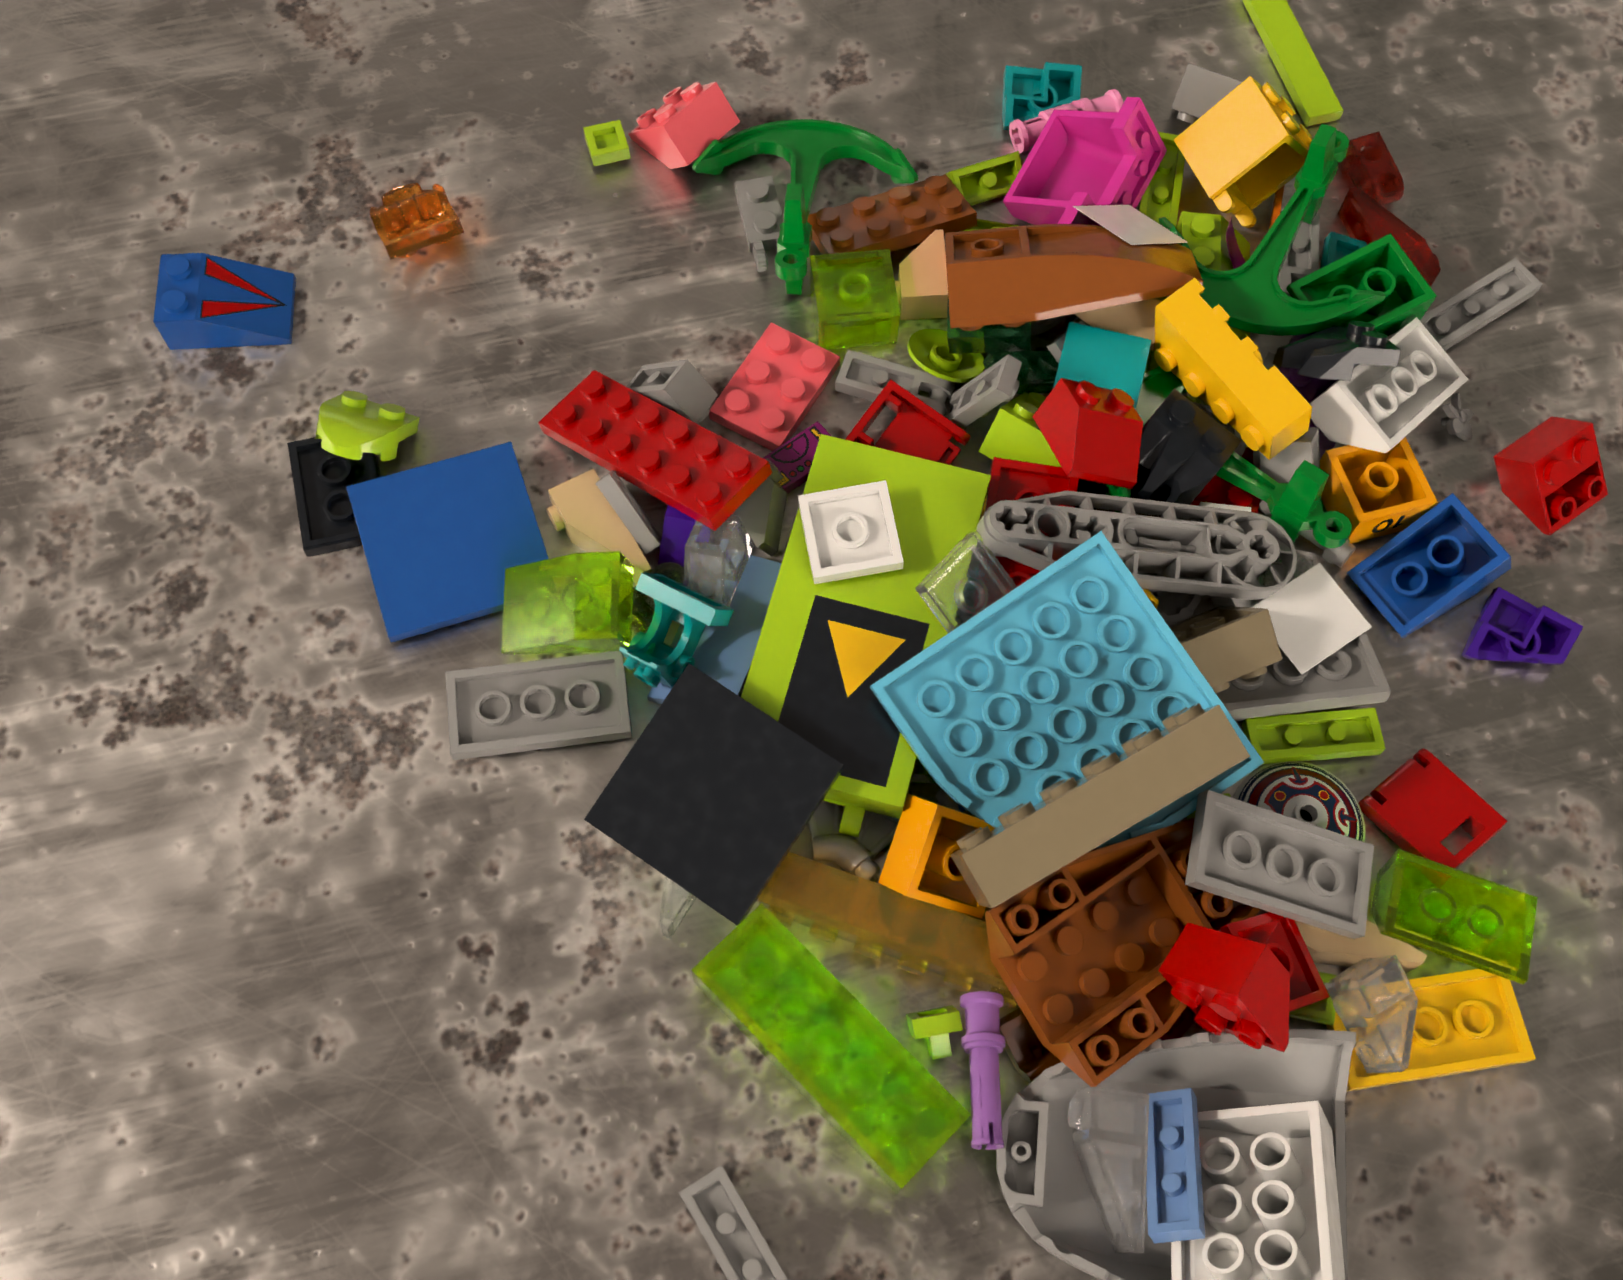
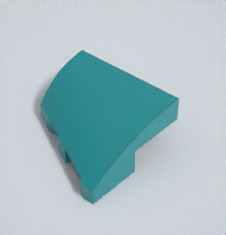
(1034, 90)

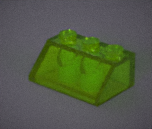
(1455, 915)

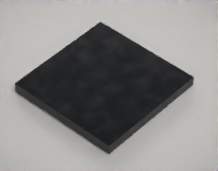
(714, 794)

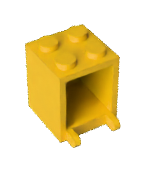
(1245, 148)

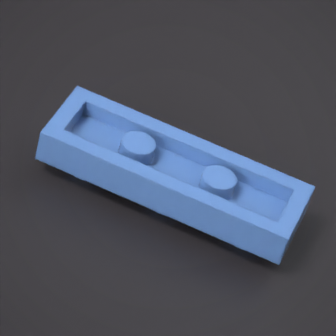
(1174, 1168)

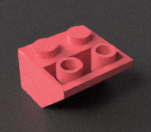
(685, 124)

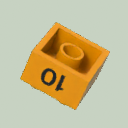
(1376, 489)

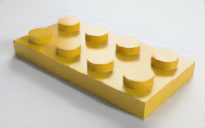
(1460, 1027)

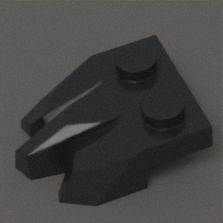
(1336, 350)
(1181, 451)

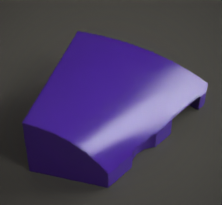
(1520, 632)

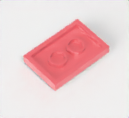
(774, 387)

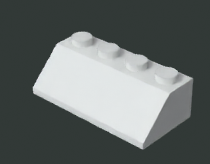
(1389, 401)

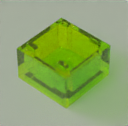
(854, 299)

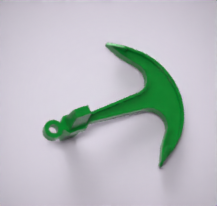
(807, 148)
(1252, 290)
(1292, 504)

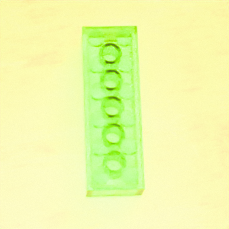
(830, 1047)

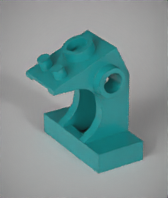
(648, 653)

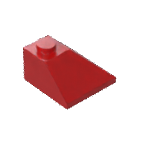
(1289, 947)

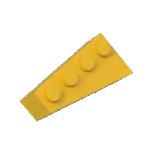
(1227, 372)

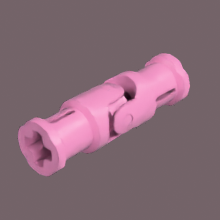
(1025, 133)

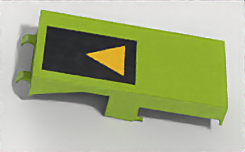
(842, 636)

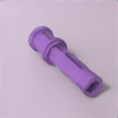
(984, 1045)

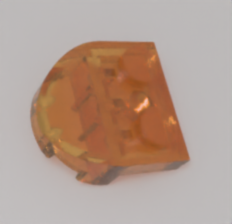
(414, 219)

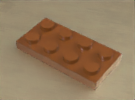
(893, 218)

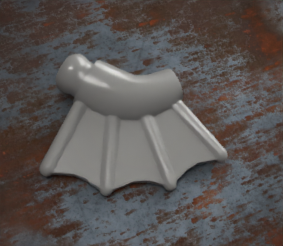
(850, 852)

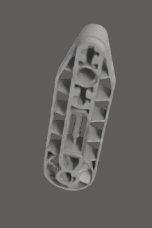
(1223, 554)

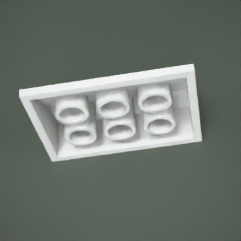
(1265, 1197)

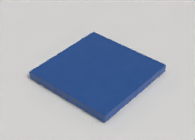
(444, 538)

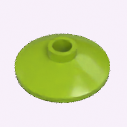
(931, 353)

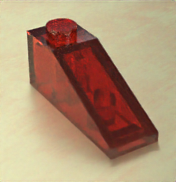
(1371, 221)

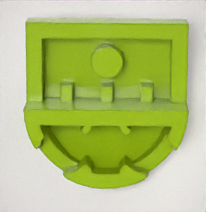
(356, 425)

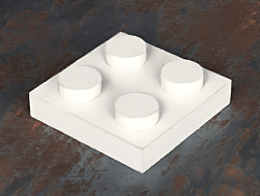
(850, 532)

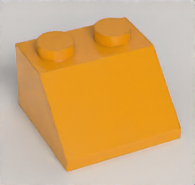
(921, 859)

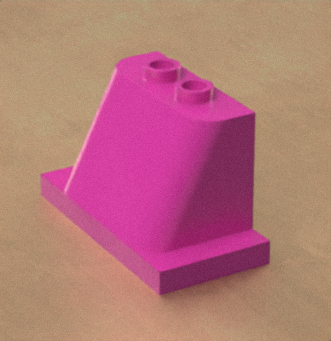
(1086, 162)

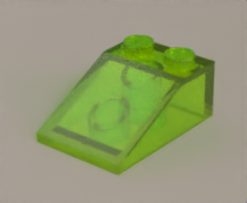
(568, 604)

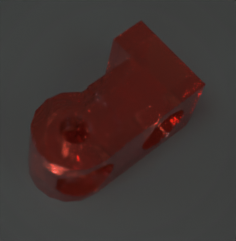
(1373, 169)

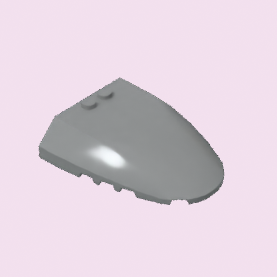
(1044, 1175)

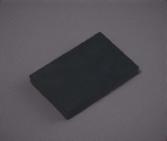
(322, 495)

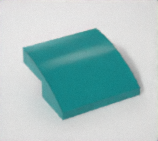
(1104, 358)

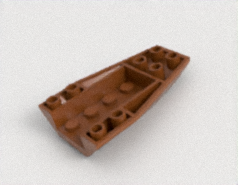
(1054, 272)
(1090, 946)

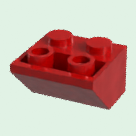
(1553, 472)
(1231, 985)

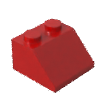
(1092, 432)

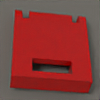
(915, 429)
(1425, 805)

